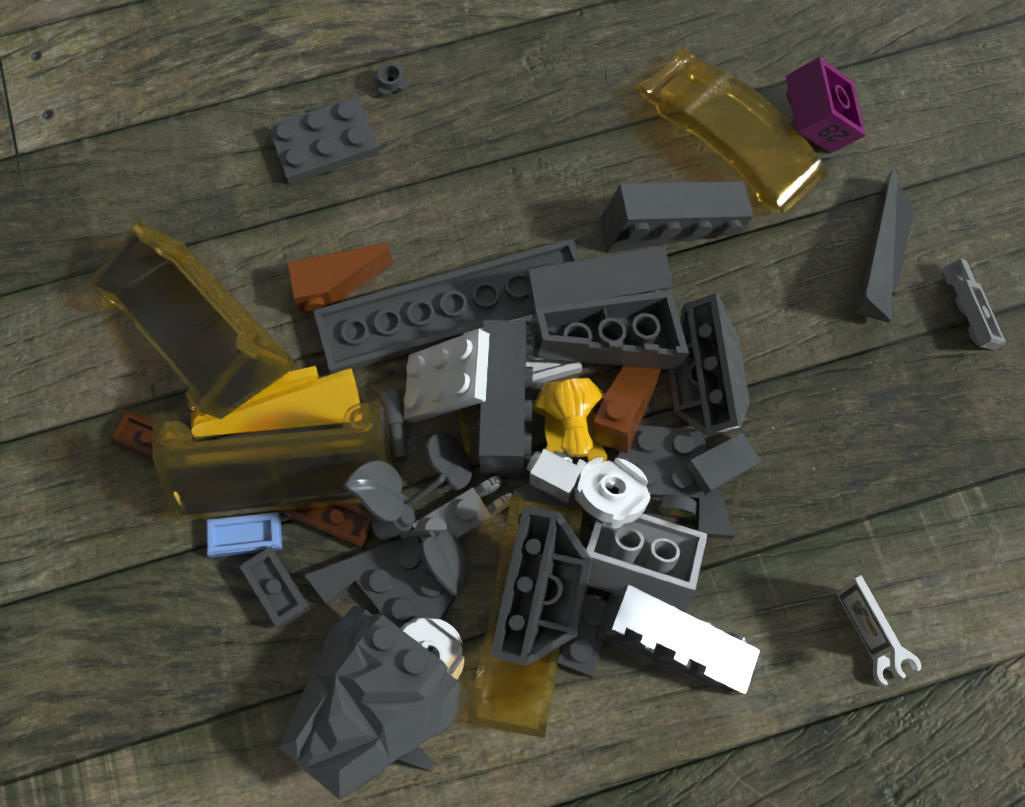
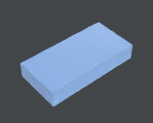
(243, 534)

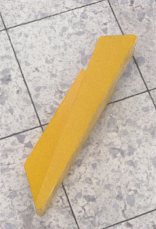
(290, 402)

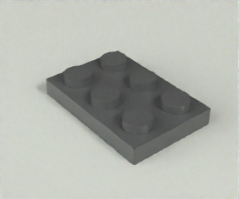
(323, 140)

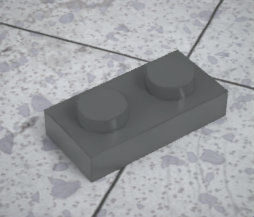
(274, 587)

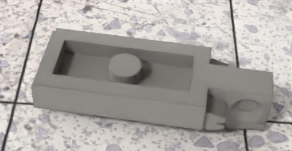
(974, 304)

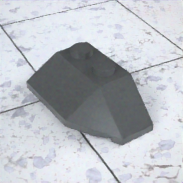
(711, 382)
(542, 589)

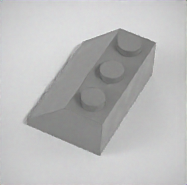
(649, 556)

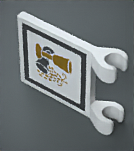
(875, 631)

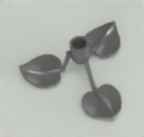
(379, 489)

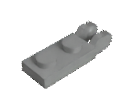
(466, 511)

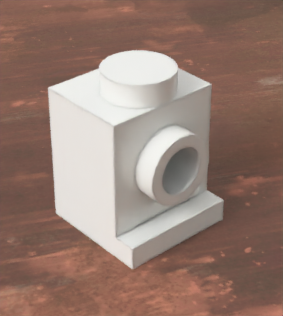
(555, 473)

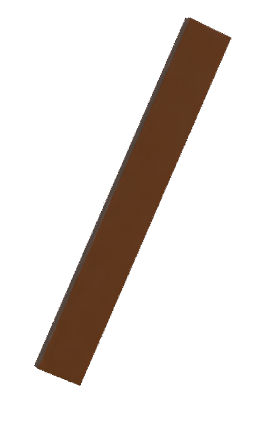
(340, 521)

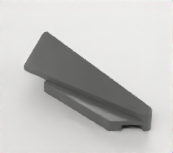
(885, 252)

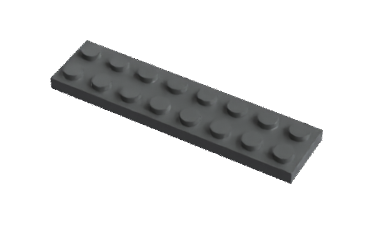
(431, 309)

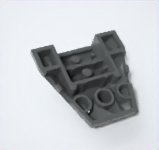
(369, 703)

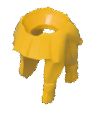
(571, 416)

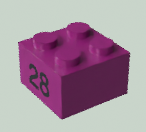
(824, 105)

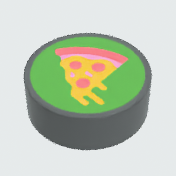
(677, 506)

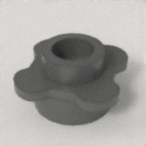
(388, 72)

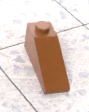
(334, 276)
(624, 407)

